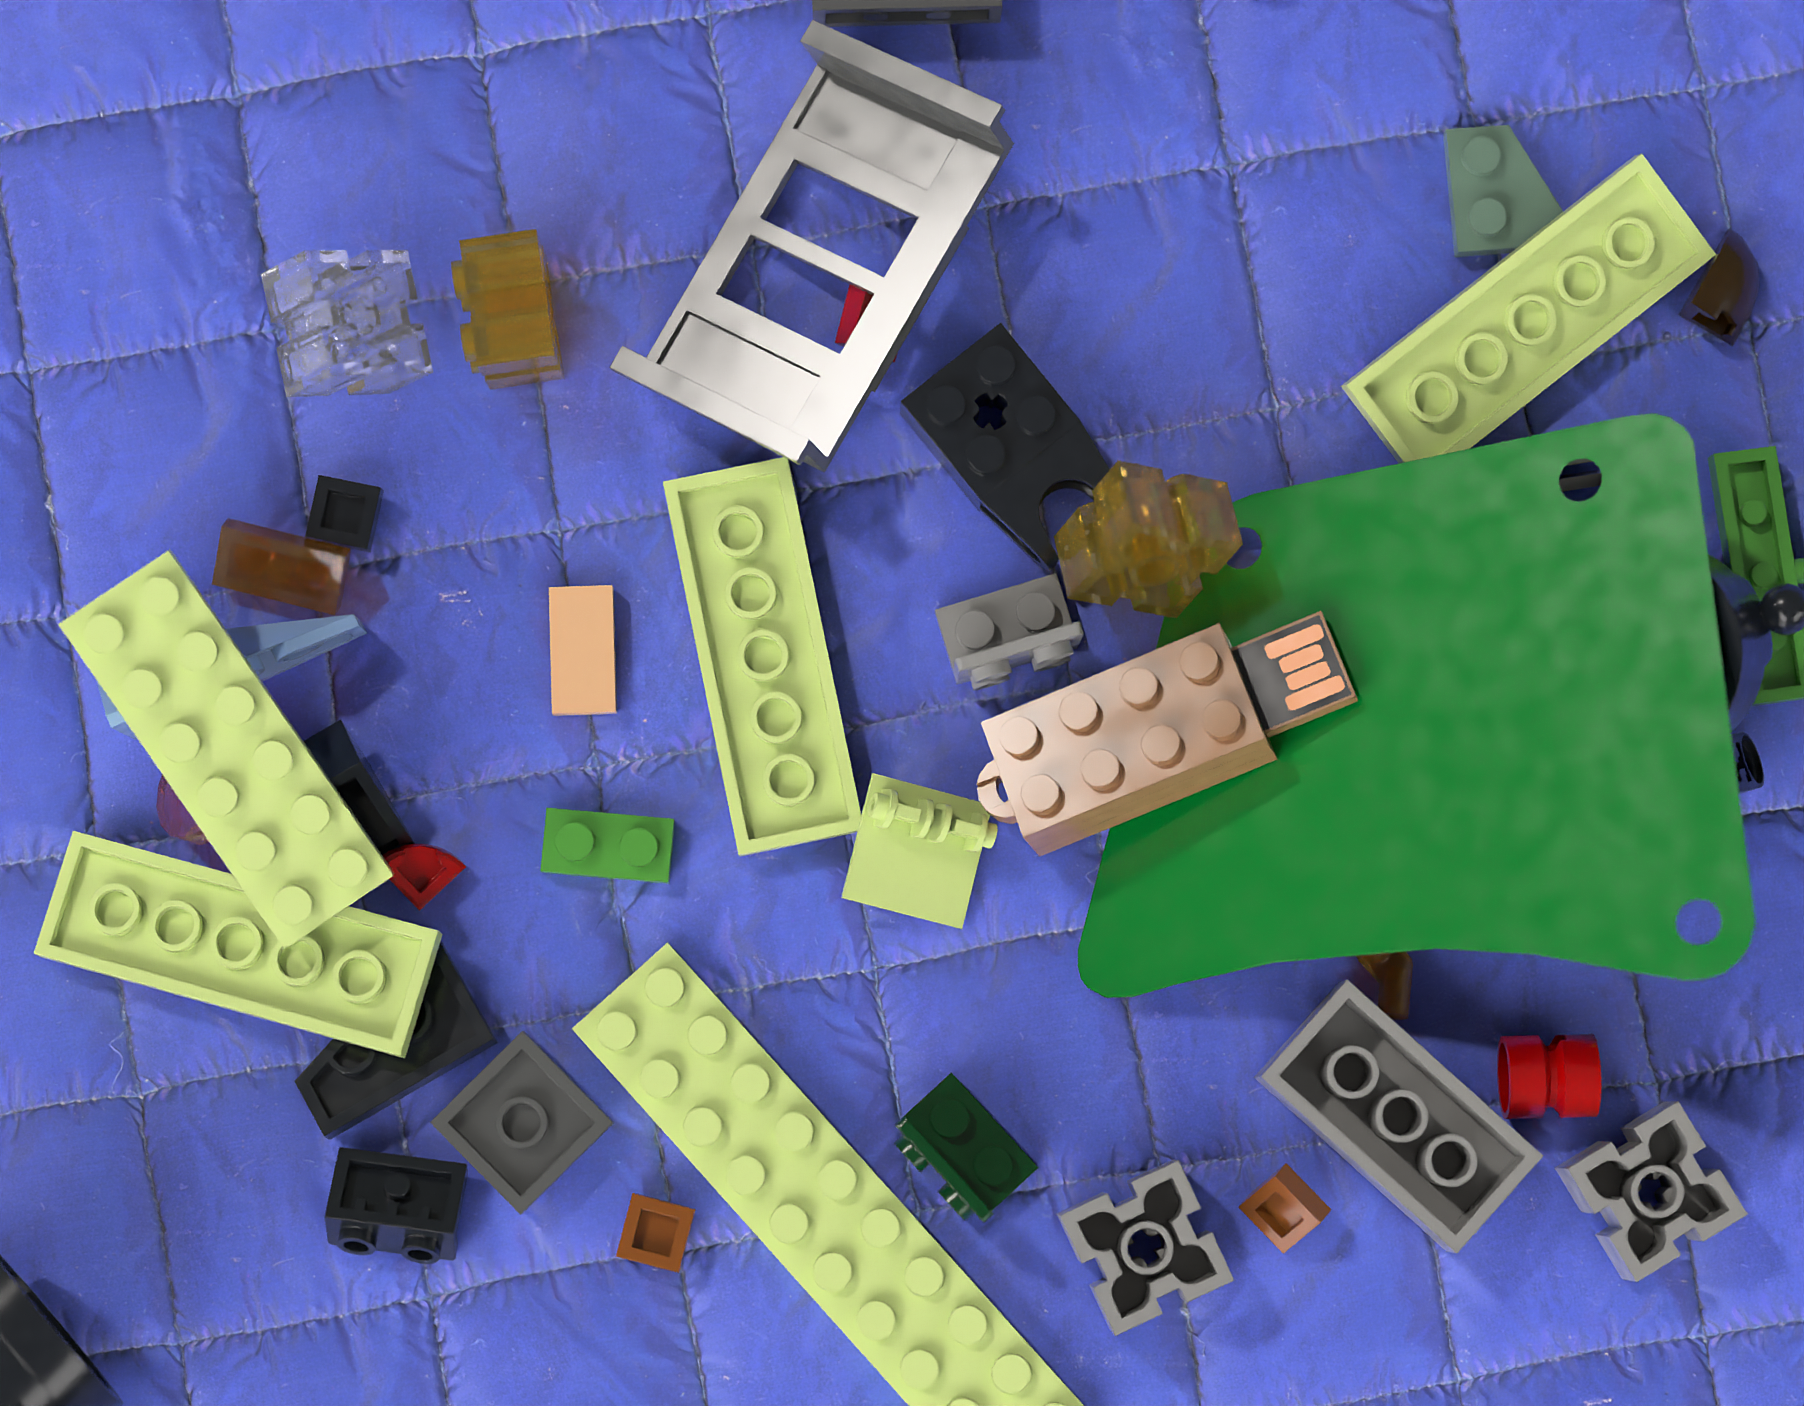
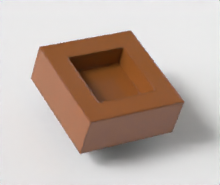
(1284, 1208)
(655, 1232)

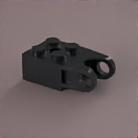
(1023, 461)

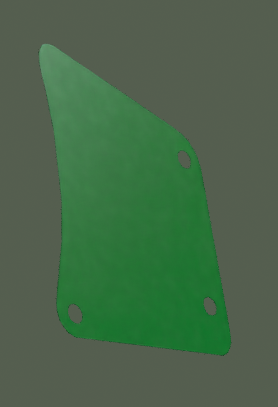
(1524, 742)

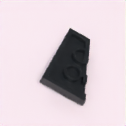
(356, 1082)

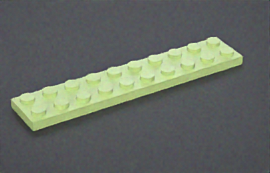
(810, 1195)

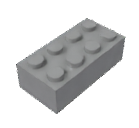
(1398, 1116)

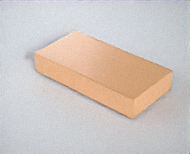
(582, 650)

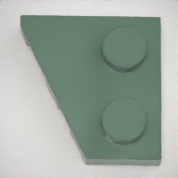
(1493, 191)

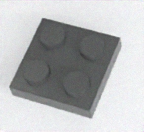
(522, 1122)

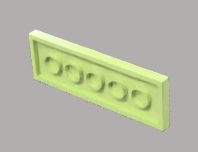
(1530, 317)
(763, 656)
(226, 748)
(205, 941)

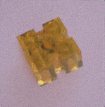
(511, 309)
(1147, 539)

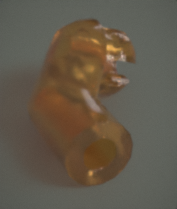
(1394, 976)

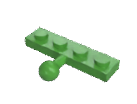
(1760, 549)

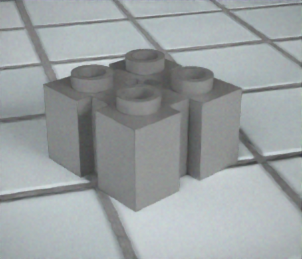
(1688, 1201)
(1182, 1263)

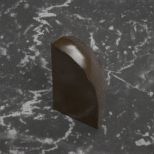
(1725, 290)

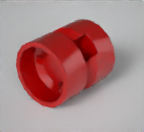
(1544, 1076)

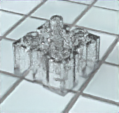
(346, 322)

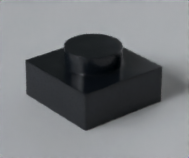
(344, 513)

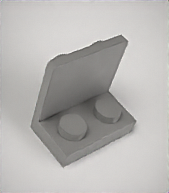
(1007, 631)

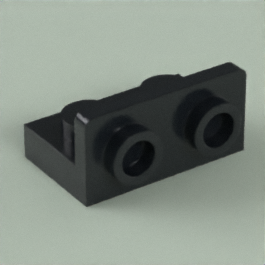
(395, 1205)

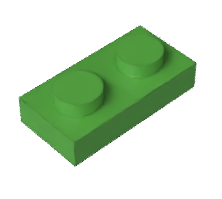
(607, 845)

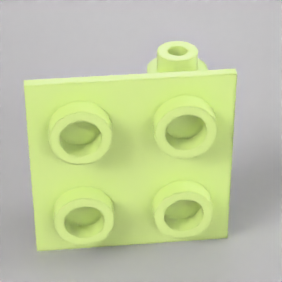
(917, 851)

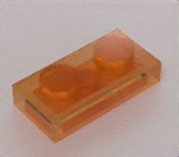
(281, 566)

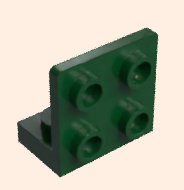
(964, 1148)

